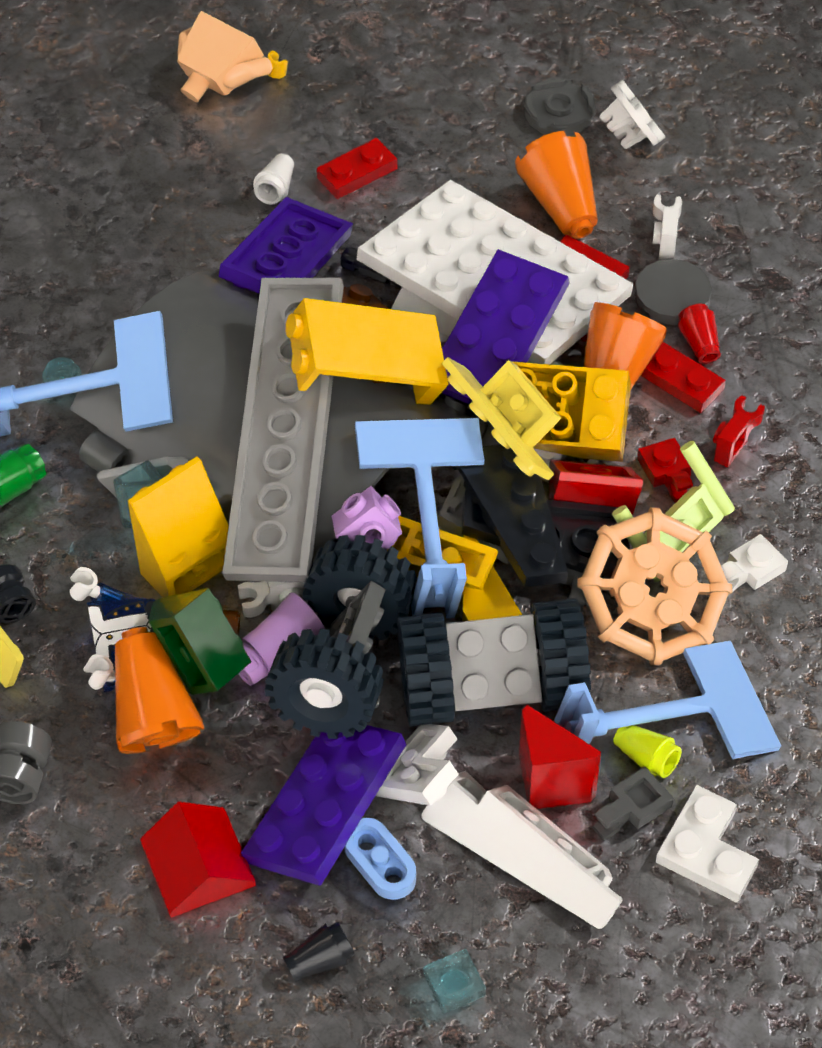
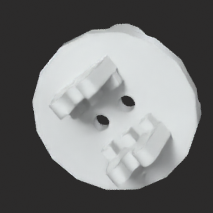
(630, 118)

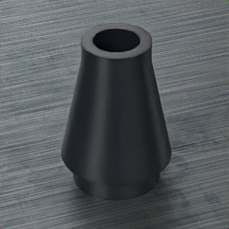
(319, 952)

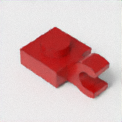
(734, 435)
(666, 465)

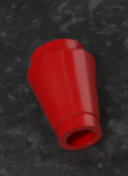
(700, 331)

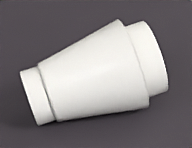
(273, 181)

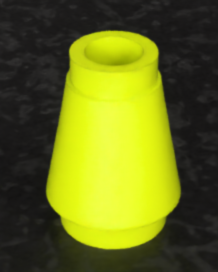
(648, 749)

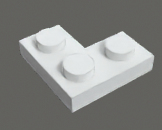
(420, 770)
(699, 854)

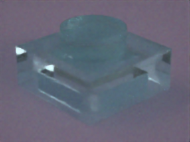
(454, 981)

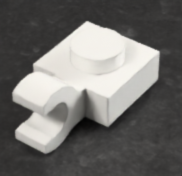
(666, 230)
(754, 563)
(265, 594)

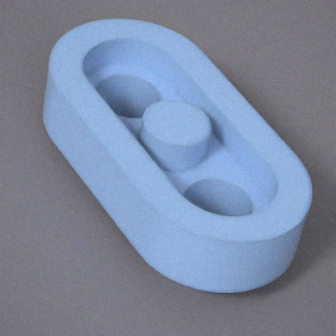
(382, 860)

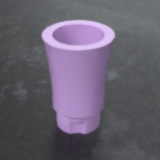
(263, 642)

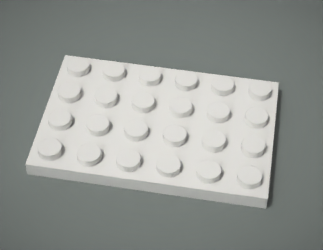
(449, 242)

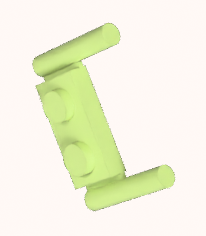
(699, 507)

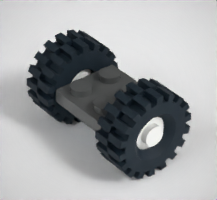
(330, 677)

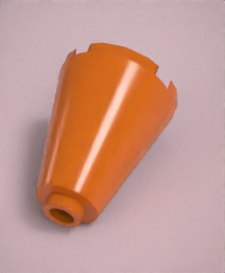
(561, 181)
(621, 340)
(150, 696)

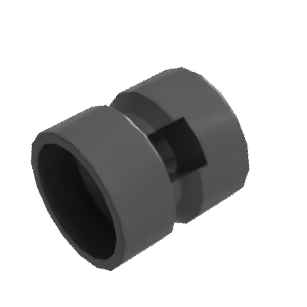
(22, 758)

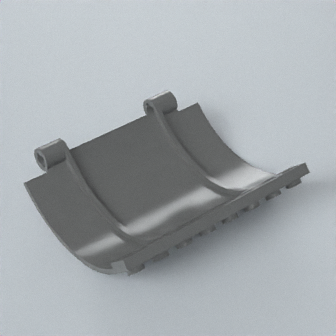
(208, 363)

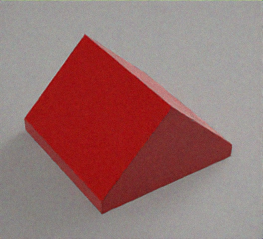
(594, 484)
(555, 763)
(195, 857)

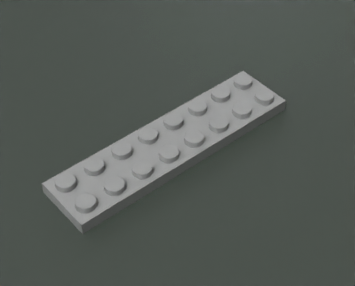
(279, 446)

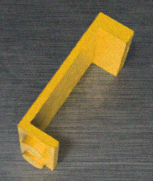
(366, 346)

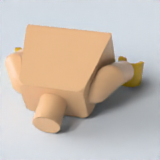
(222, 58)

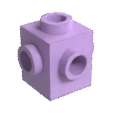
(369, 516)

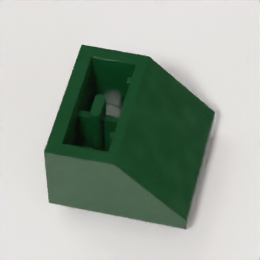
(198, 639)

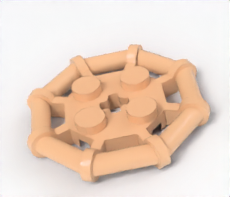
(633, 597)

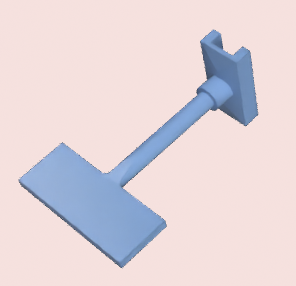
(139, 372)
(423, 446)
(725, 695)

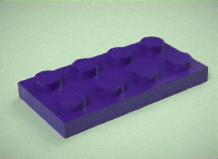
(286, 244)
(503, 317)
(323, 803)

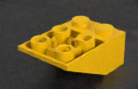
(591, 409)
(179, 530)

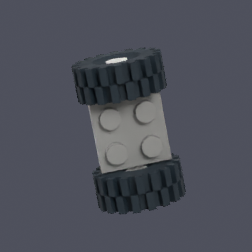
(491, 661)

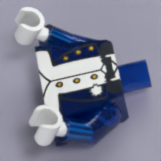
(110, 616)

